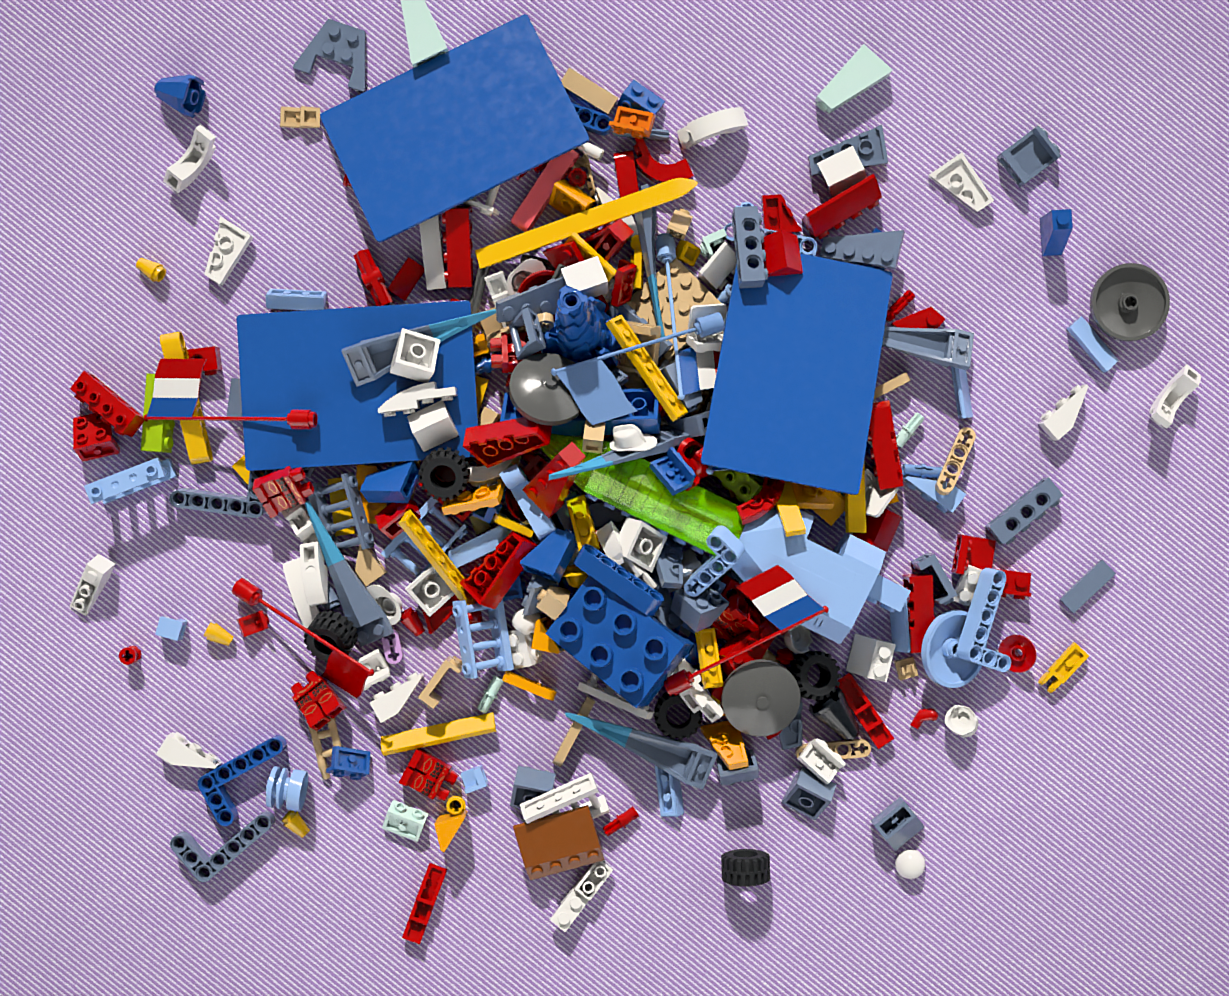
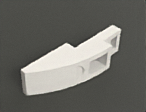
(409, 399)
(609, 540)
(314, 572)
(697, 697)
(580, 894)

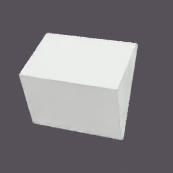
(842, 171)
(586, 277)
(432, 426)
(429, 591)

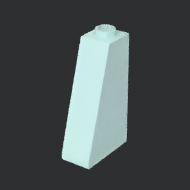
(421, 32)
(856, 77)

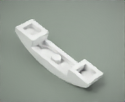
(295, 583)

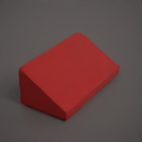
(406, 279)

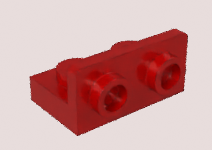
(623, 283)
(1017, 584)

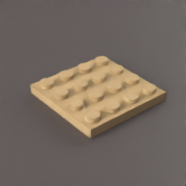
(686, 293)

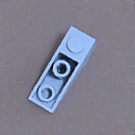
(945, 503)

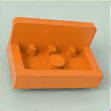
(633, 122)

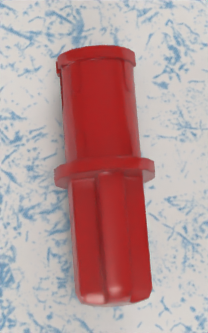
(621, 821)

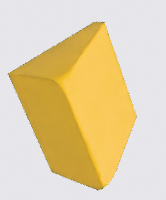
(687, 252)

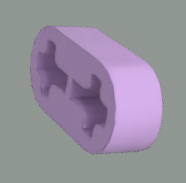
(387, 646)

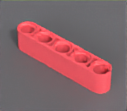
(541, 192)

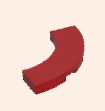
(761, 503)

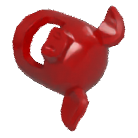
(694, 459)

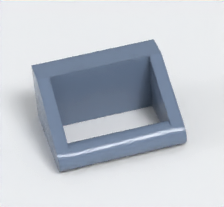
(536, 340)

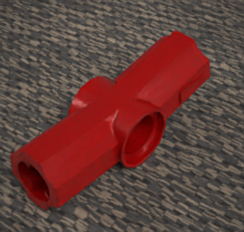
(372, 278)

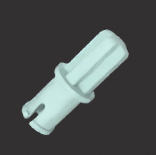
(908, 430)
(490, 694)

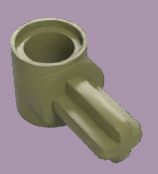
(481, 526)

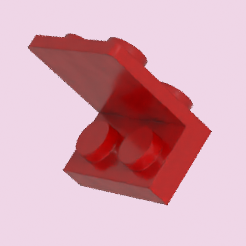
(93, 438)
(972, 551)

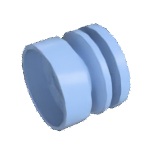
(285, 788)

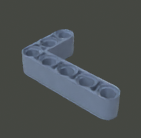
(227, 500)
(226, 850)

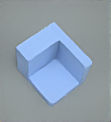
(171, 628)
(474, 779)

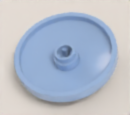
(940, 653)

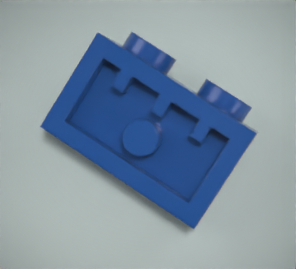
(349, 763)

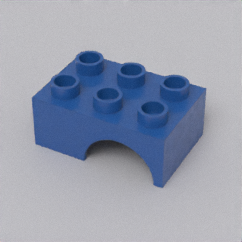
(618, 642)

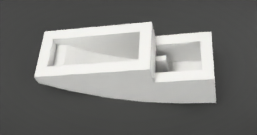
(299, 521)

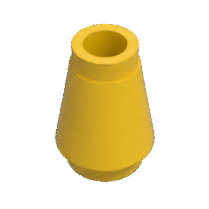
(151, 269)
(218, 634)
(452, 809)
(295, 823)

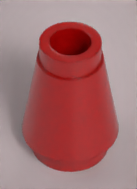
(411, 620)

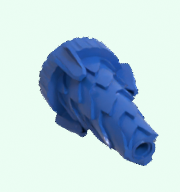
(581, 329)

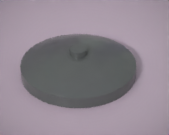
(1129, 302)
(539, 393)
(760, 697)

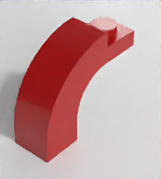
(656, 171)

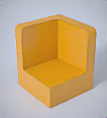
(480, 346)

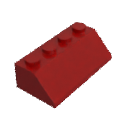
(842, 207)

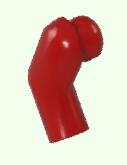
(924, 715)

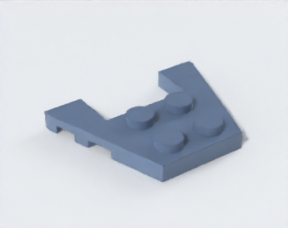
(341, 45)

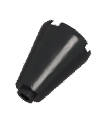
(836, 715)

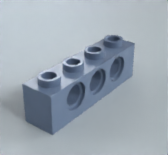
(748, 276)
(1051, 496)

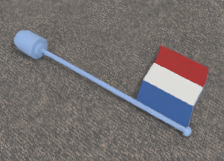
(693, 369)

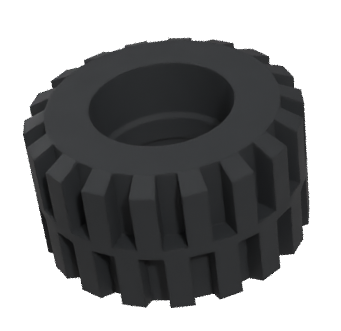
(442, 489)
(333, 629)
(828, 674)
(666, 727)
(745, 867)

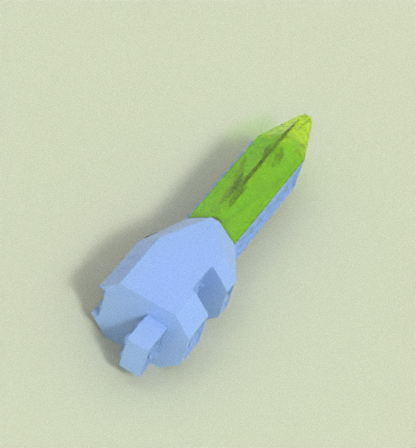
(832, 579)

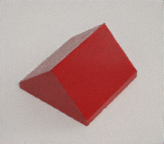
(782, 254)
(880, 530)

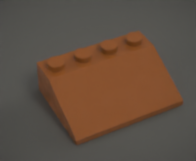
(559, 842)

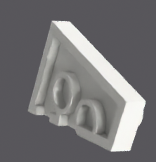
(963, 182)
(227, 250)

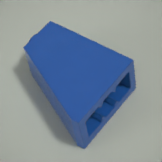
(1055, 231)
(391, 484)
(551, 555)

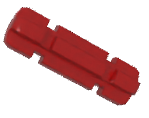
(899, 305)

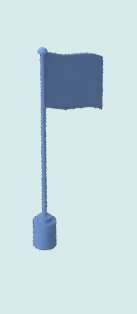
(596, 387)

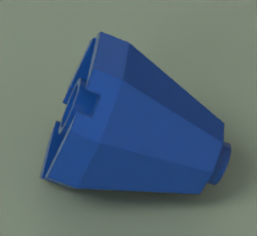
(182, 93)

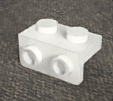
(521, 650)
(376, 662)
(821, 760)

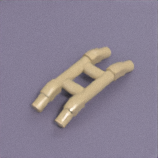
(320, 753)

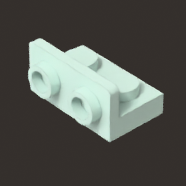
(712, 240)
(405, 820)

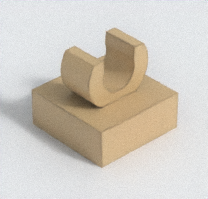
(906, 668)

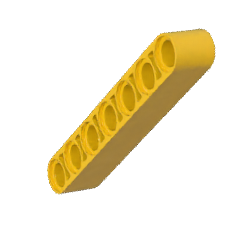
(194, 431)

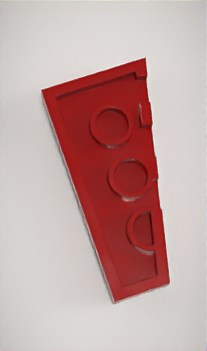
(567, 255)

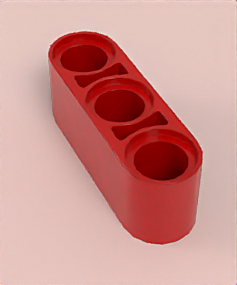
(626, 173)

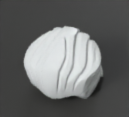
(961, 721)

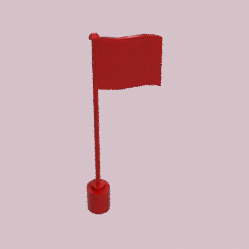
(340, 667)

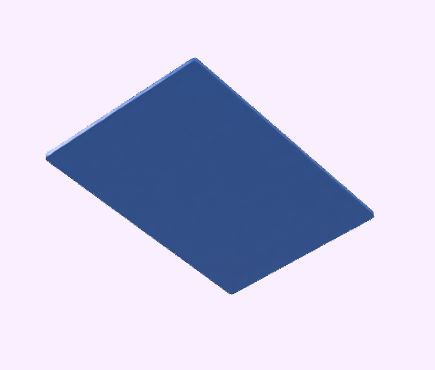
(453, 128)
(300, 365)
(799, 375)

